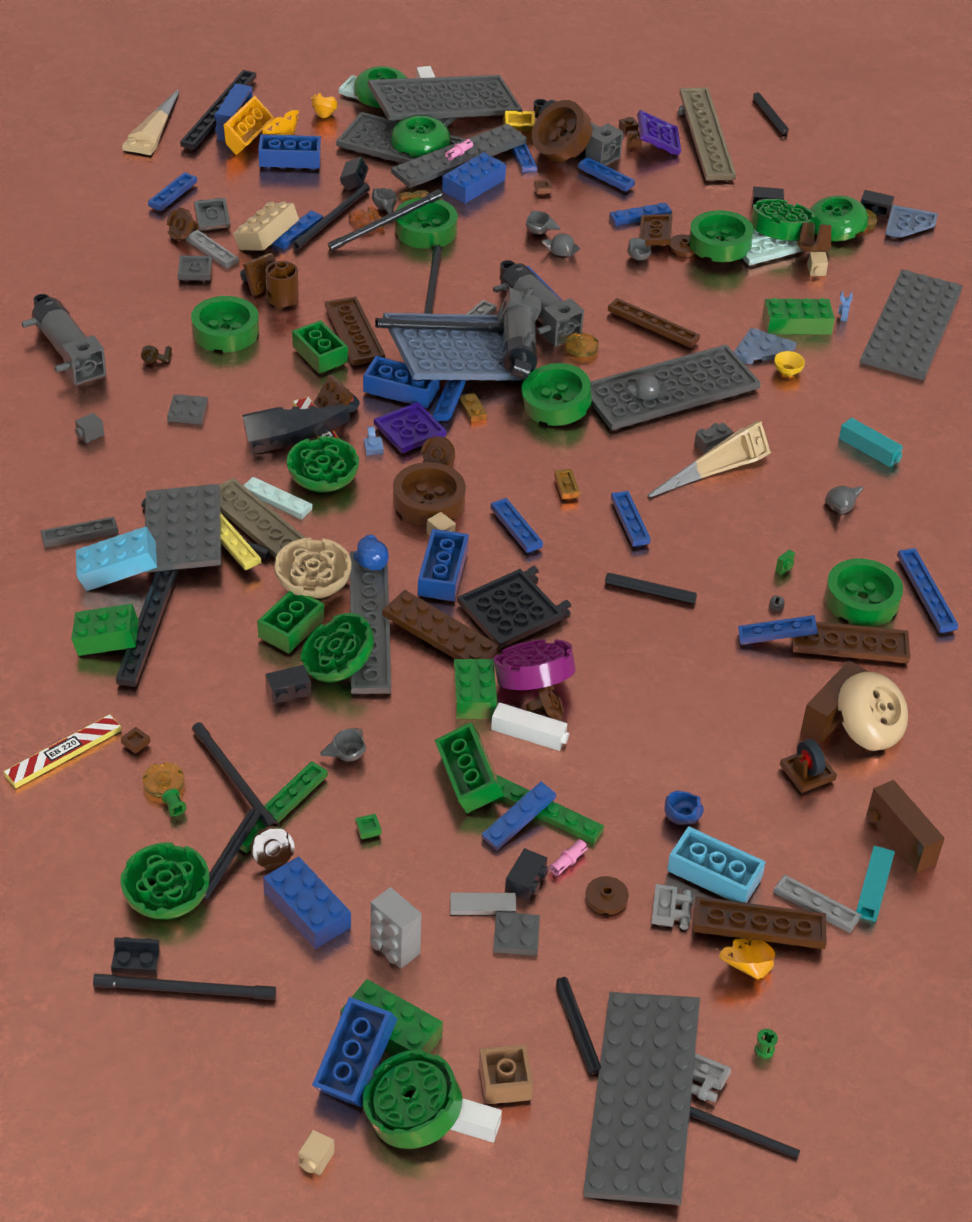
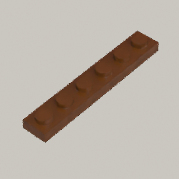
(653, 322)

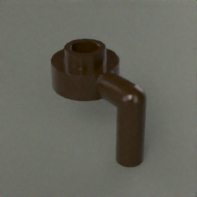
(151, 354)

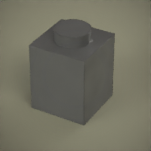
(89, 428)

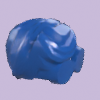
(371, 553)
(683, 807)

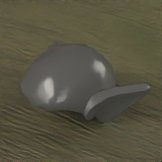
(384, 199)
(540, 222)
(561, 245)
(647, 387)
(842, 498)
(346, 745)

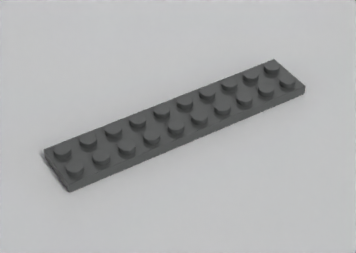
(436, 164)
(368, 598)

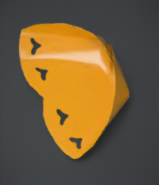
(285, 126)
(753, 960)

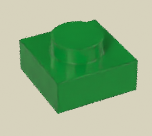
(785, 562)
(368, 826)

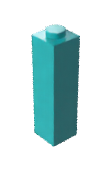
(871, 442)
(875, 883)

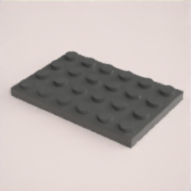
(185, 526)

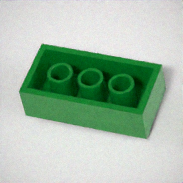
(798, 316)
(469, 767)
(413, 1027)

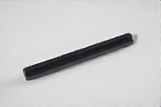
(768, 110)
(650, 587)
(231, 850)
(578, 1025)

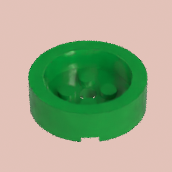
(779, 219)
(428, 225)
(721, 235)
(225, 323)
(558, 381)
(869, 579)
(417, 1120)

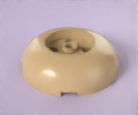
(313, 567)
(864, 702)

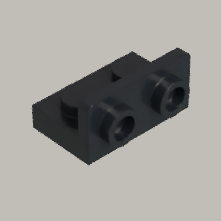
(136, 956)

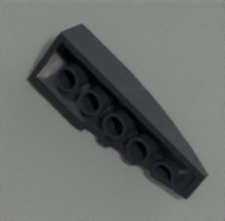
(285, 427)

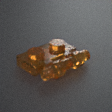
(361, 218)

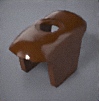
(823, 241)

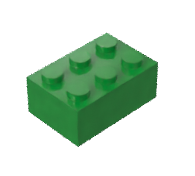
(320, 346)
(290, 621)
(105, 629)
(474, 688)

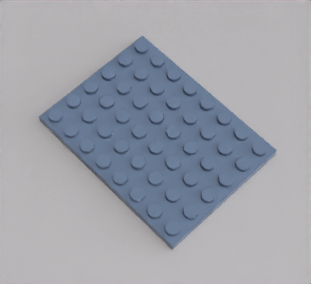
(451, 353)

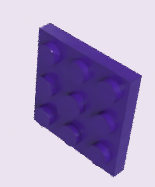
(659, 132)
(409, 427)

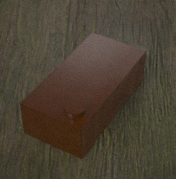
(822, 710)
(905, 826)

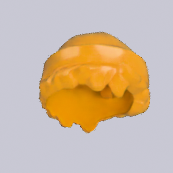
(323, 105)

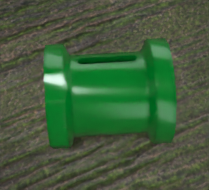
(172, 799)
(769, 1041)

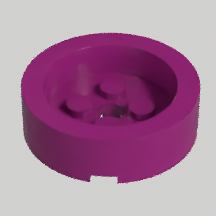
(534, 664)

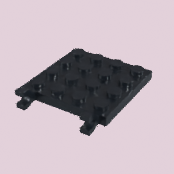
(512, 607)

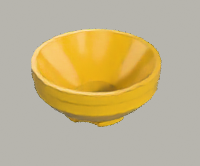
(790, 360)

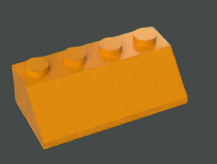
(246, 124)

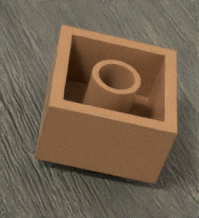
(505, 1074)

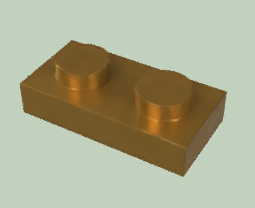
(472, 407)
(566, 484)

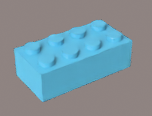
(116, 558)
(716, 866)

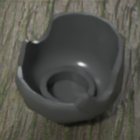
(638, 250)

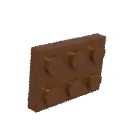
(656, 229)

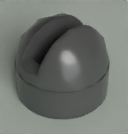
(777, 607)

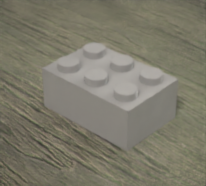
(395, 928)

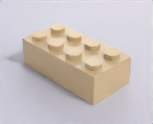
(266, 226)

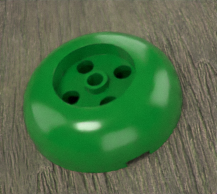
(361, 87)
(419, 135)
(844, 215)
(319, 464)
(338, 648)
(177, 876)

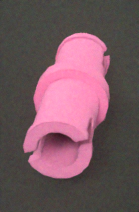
(459, 149)
(568, 857)

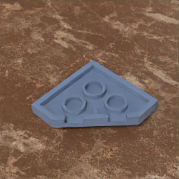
(908, 221)
(762, 346)

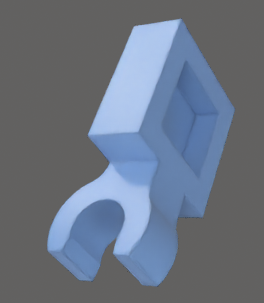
(844, 308)
(372, 444)

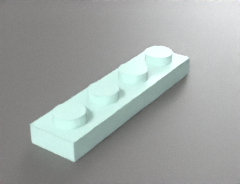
(278, 498)

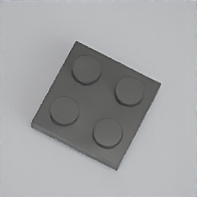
(195, 268)
(187, 409)
(516, 933)

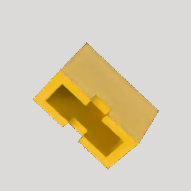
(520, 120)

